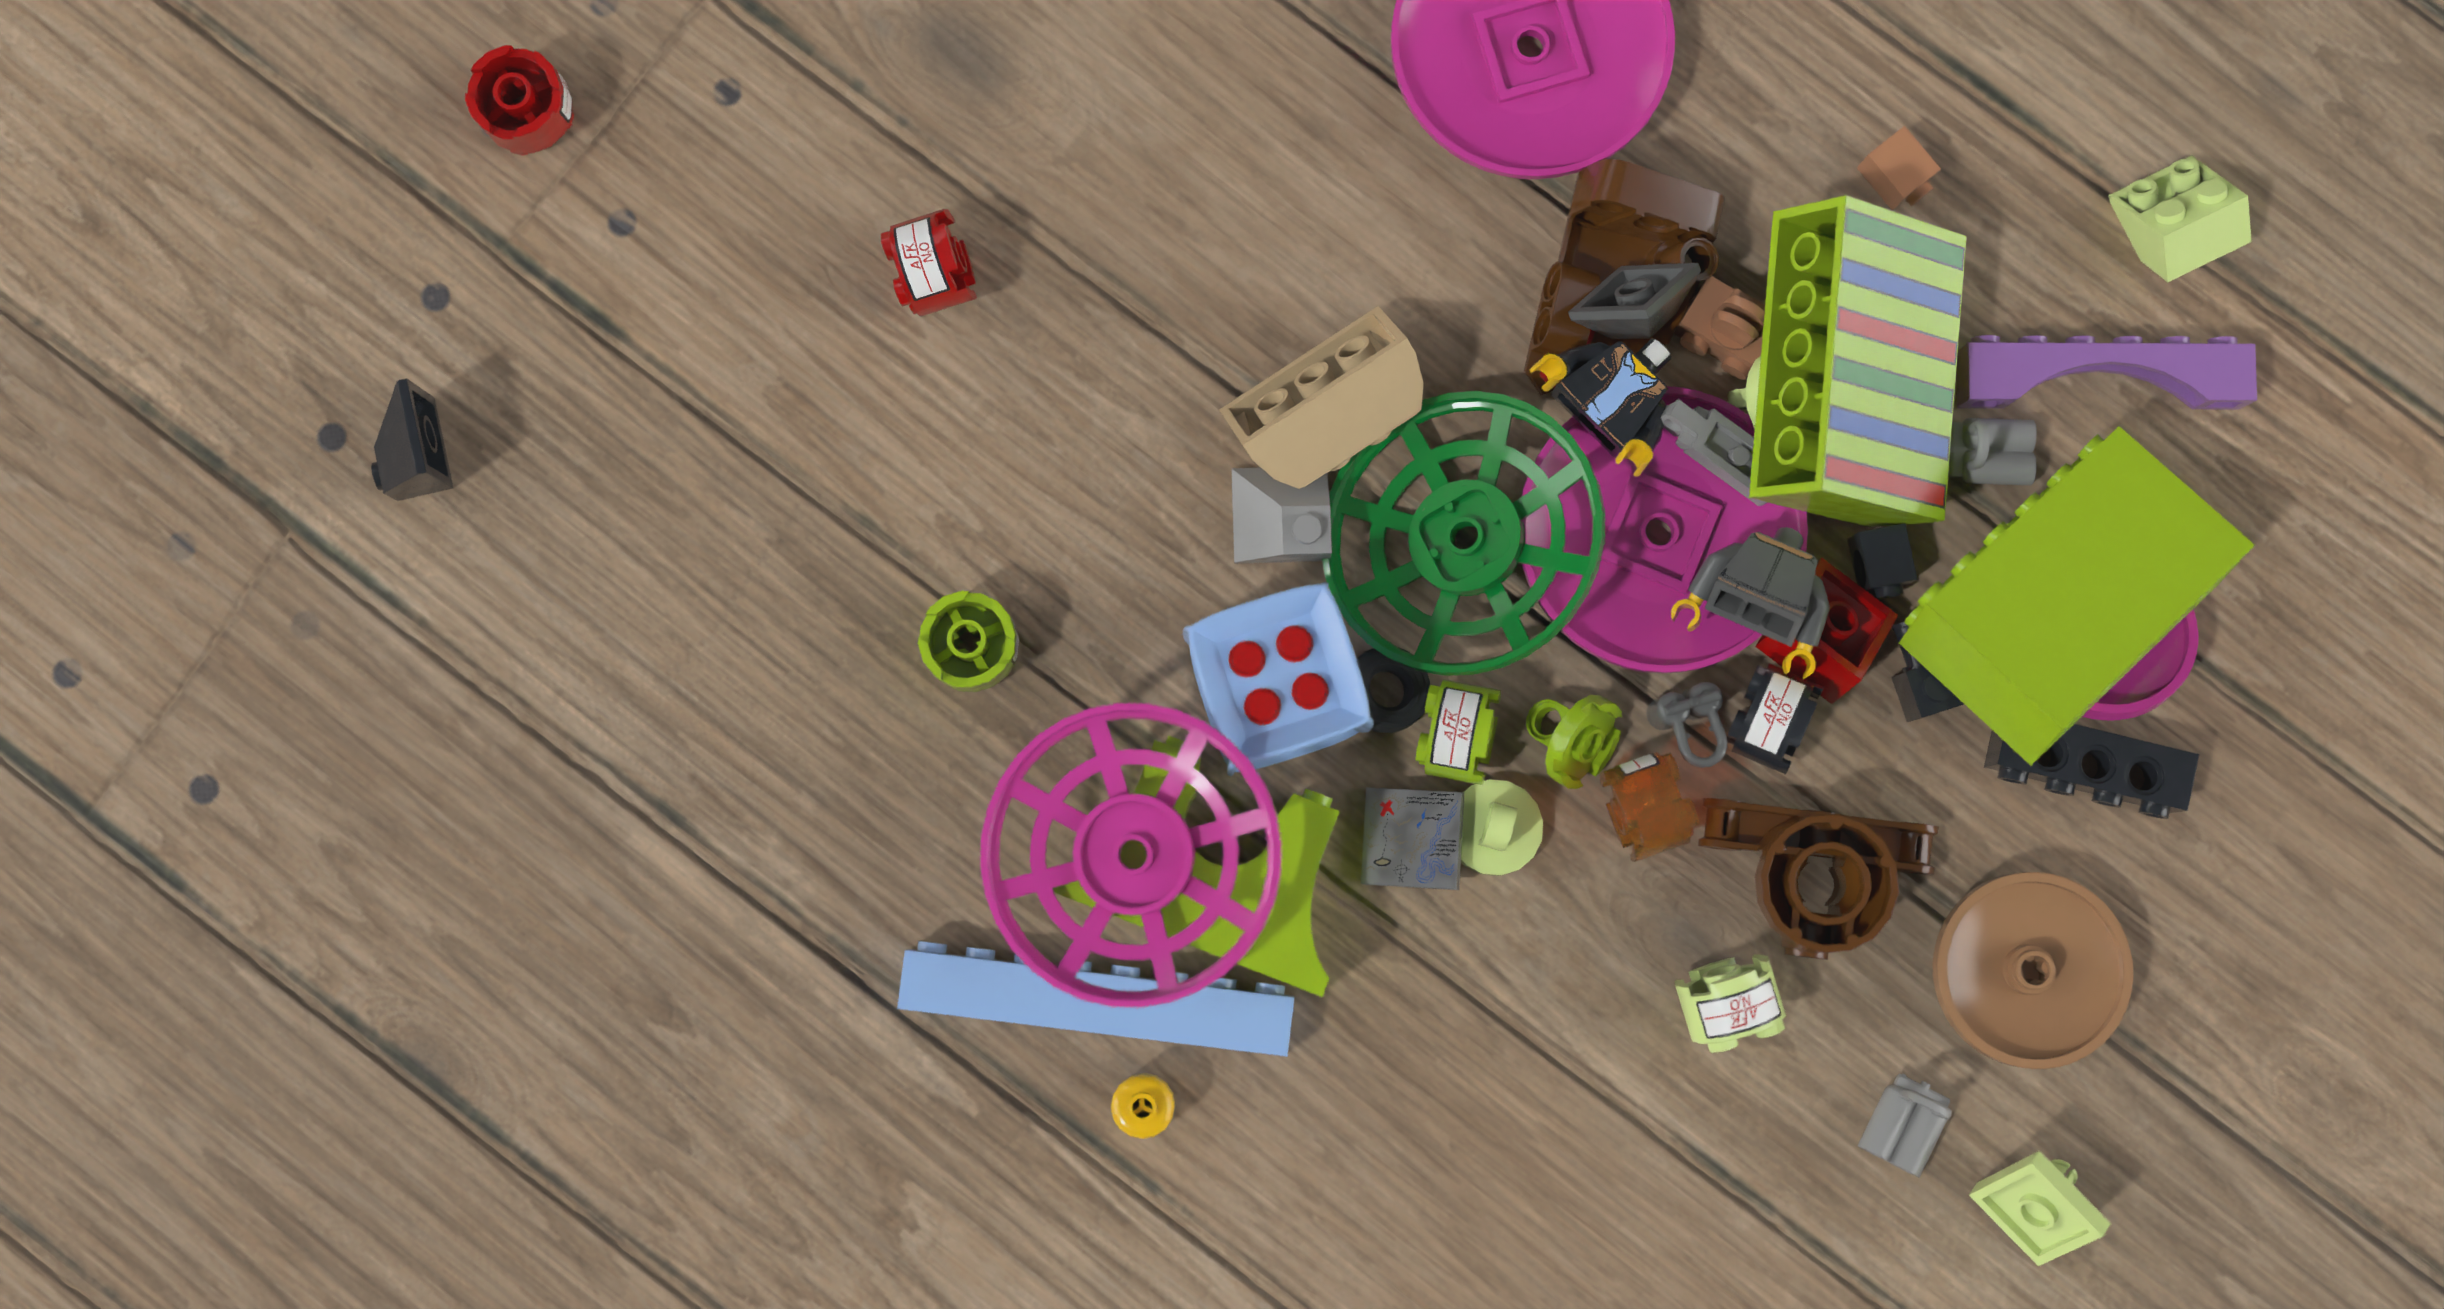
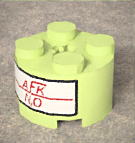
(1731, 1002)

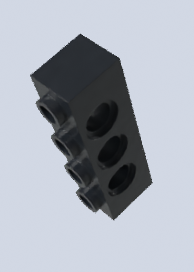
(2166, 770)

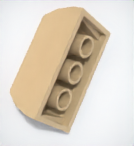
(1330, 402)

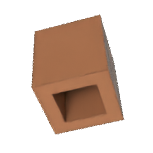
(1900, 169)

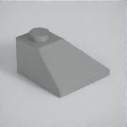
(1278, 520)

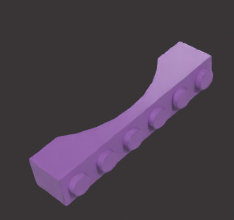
(2196, 373)

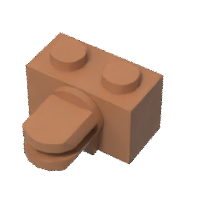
(1725, 326)

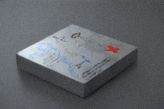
(1412, 838)

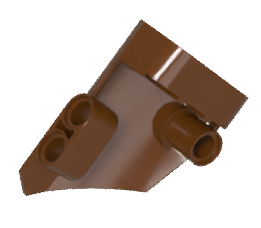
(1616, 220)

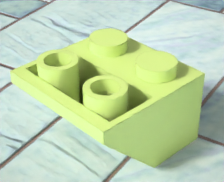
(2182, 217)

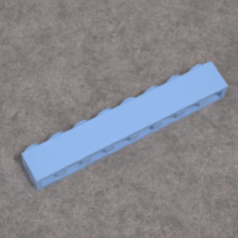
(1013, 993)

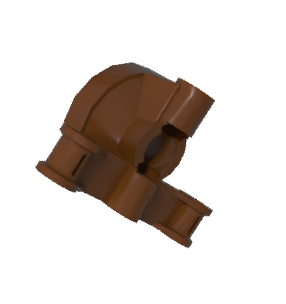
(1863, 871)

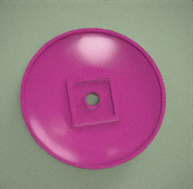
(1537, 114)
(1639, 582)

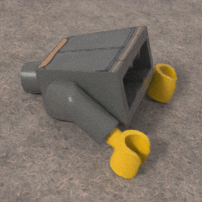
(1765, 588)

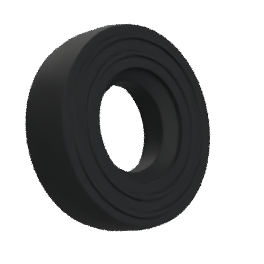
(1415, 686)

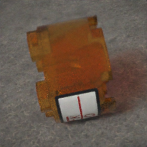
(1649, 806)

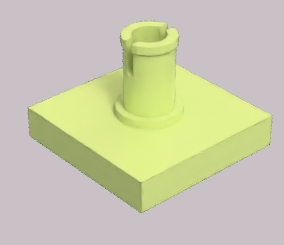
(2040, 1207)

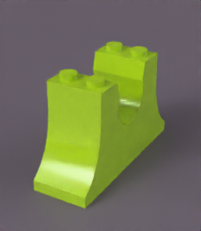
(1286, 943)

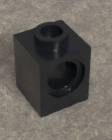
(1883, 560)

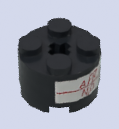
(1776, 717)

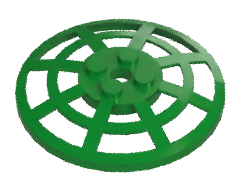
(1449, 510)

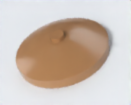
(2033, 970)

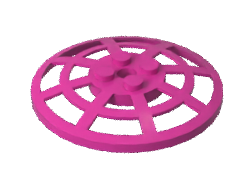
(1099, 862)

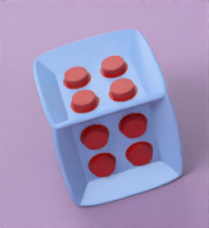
(1279, 675)

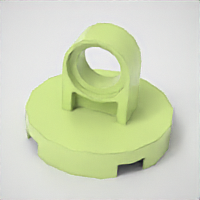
(1499, 828)

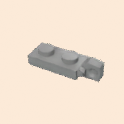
(1713, 443)

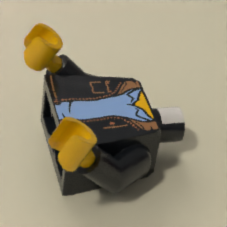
(1612, 394)

